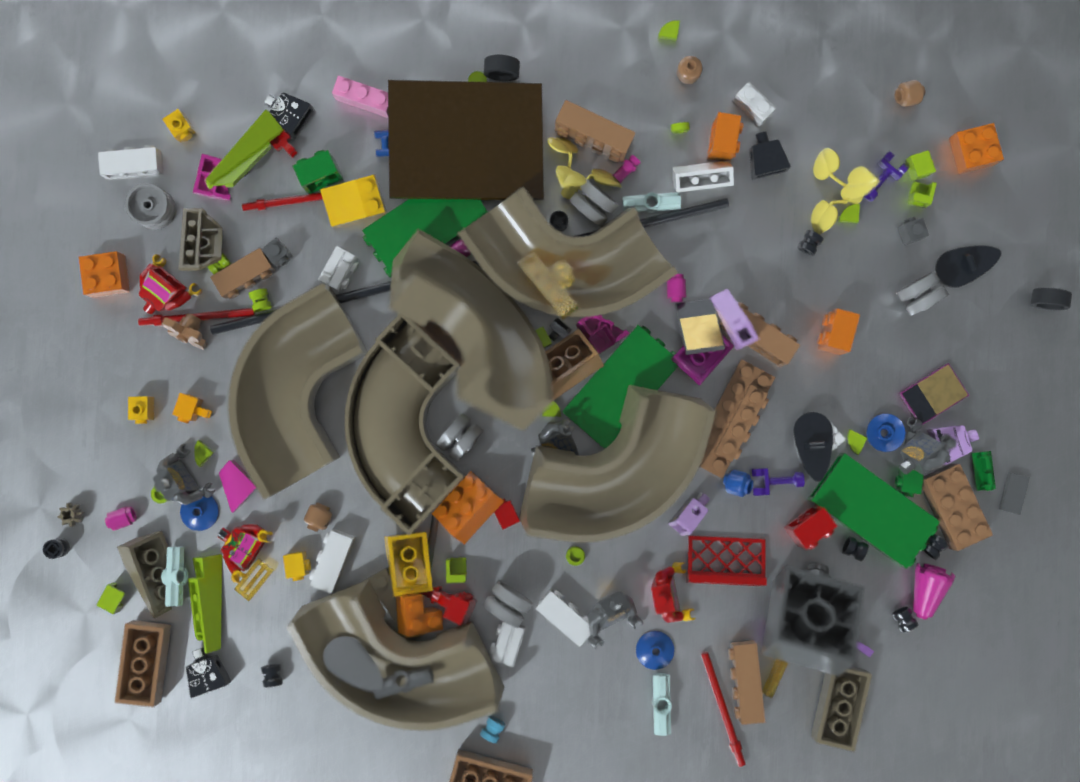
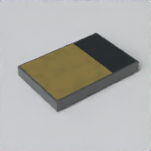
(699, 326)

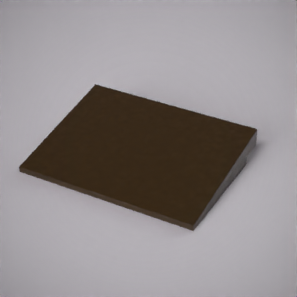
(465, 139)

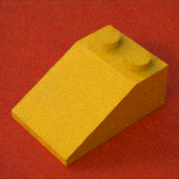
(353, 200)
(408, 563)

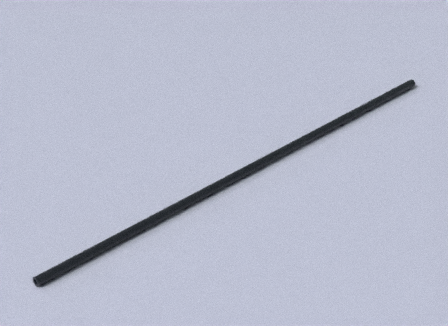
(386, 287)

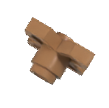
(186, 330)

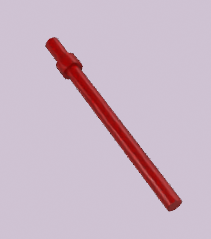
(262, 204)
(157, 320)
(735, 744)

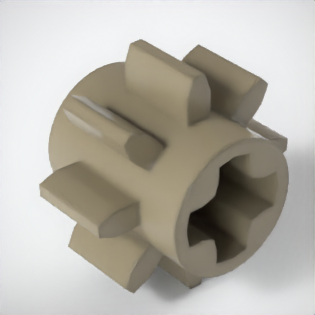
(65, 514)

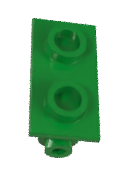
(983, 471)

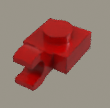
(281, 141)

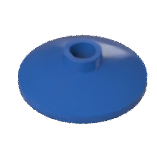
(895, 432)
(208, 514)
(652, 640)

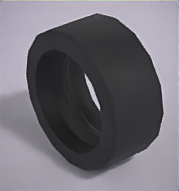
(501, 67)
(1051, 298)

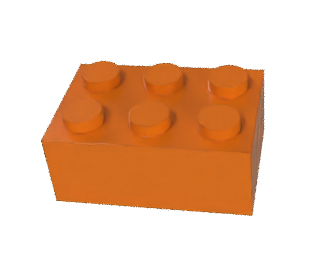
(467, 507)

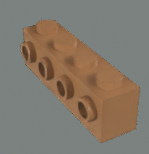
(747, 682)

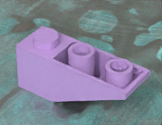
(734, 319)

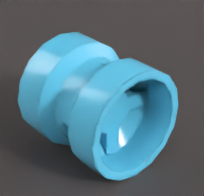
(492, 729)

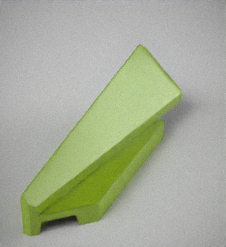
(245, 152)
(207, 600)

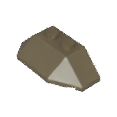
(199, 240)

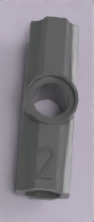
(415, 678)

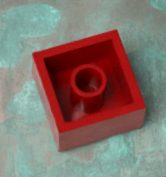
(811, 527)

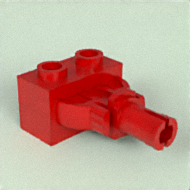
(458, 606)

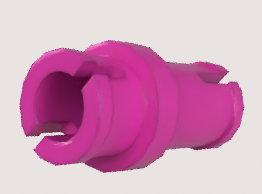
(628, 167)

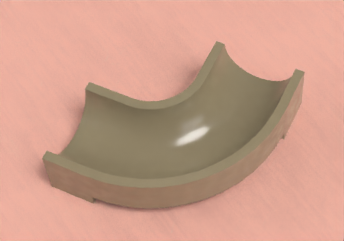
(608, 266)
(502, 354)
(277, 388)
(389, 425)
(626, 482)
(463, 672)

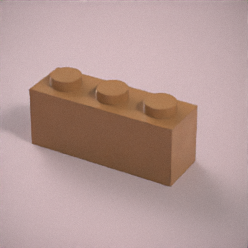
(243, 274)

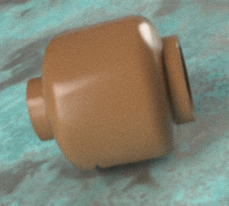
(689, 69)
(909, 93)
(318, 517)

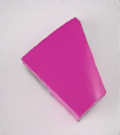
(206, 166)
(600, 332)
(236, 484)

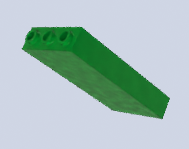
(436, 217)
(636, 362)
(874, 511)

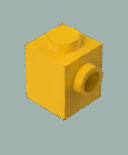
(179, 126)
(141, 409)
(296, 565)

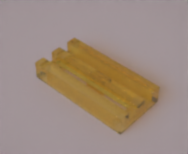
(264, 566)
(774, 677)

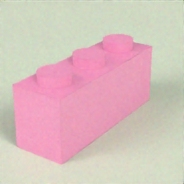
(361, 96)

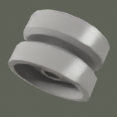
(592, 205)
(150, 206)
(922, 293)
(462, 439)
(507, 604)

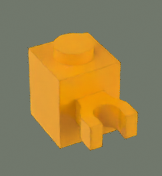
(189, 407)

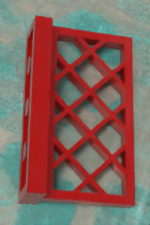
(730, 577)

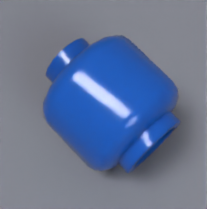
(738, 483)

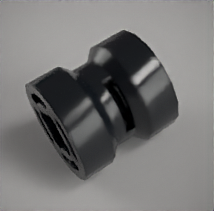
(559, 218)
(810, 243)
(935, 546)
(60, 547)
(855, 548)
(905, 620)
(271, 675)

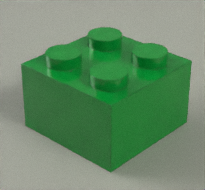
(317, 171)

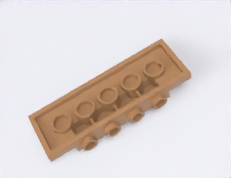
(735, 415)

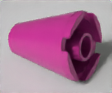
(930, 588)

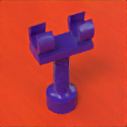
(889, 171)
(797, 479)

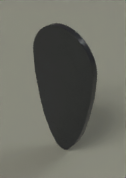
(965, 264)
(814, 443)

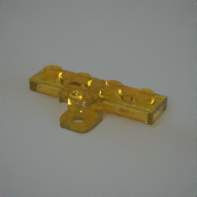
(551, 283)

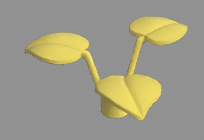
(572, 180)
(859, 184)

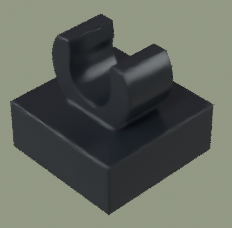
(559, 329)

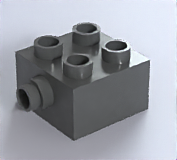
(813, 619)

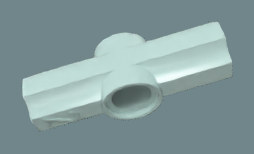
(663, 201)
(174, 576)
(662, 716)

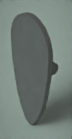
(352, 664)

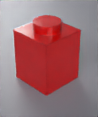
(506, 514)

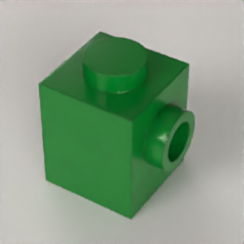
(910, 483)

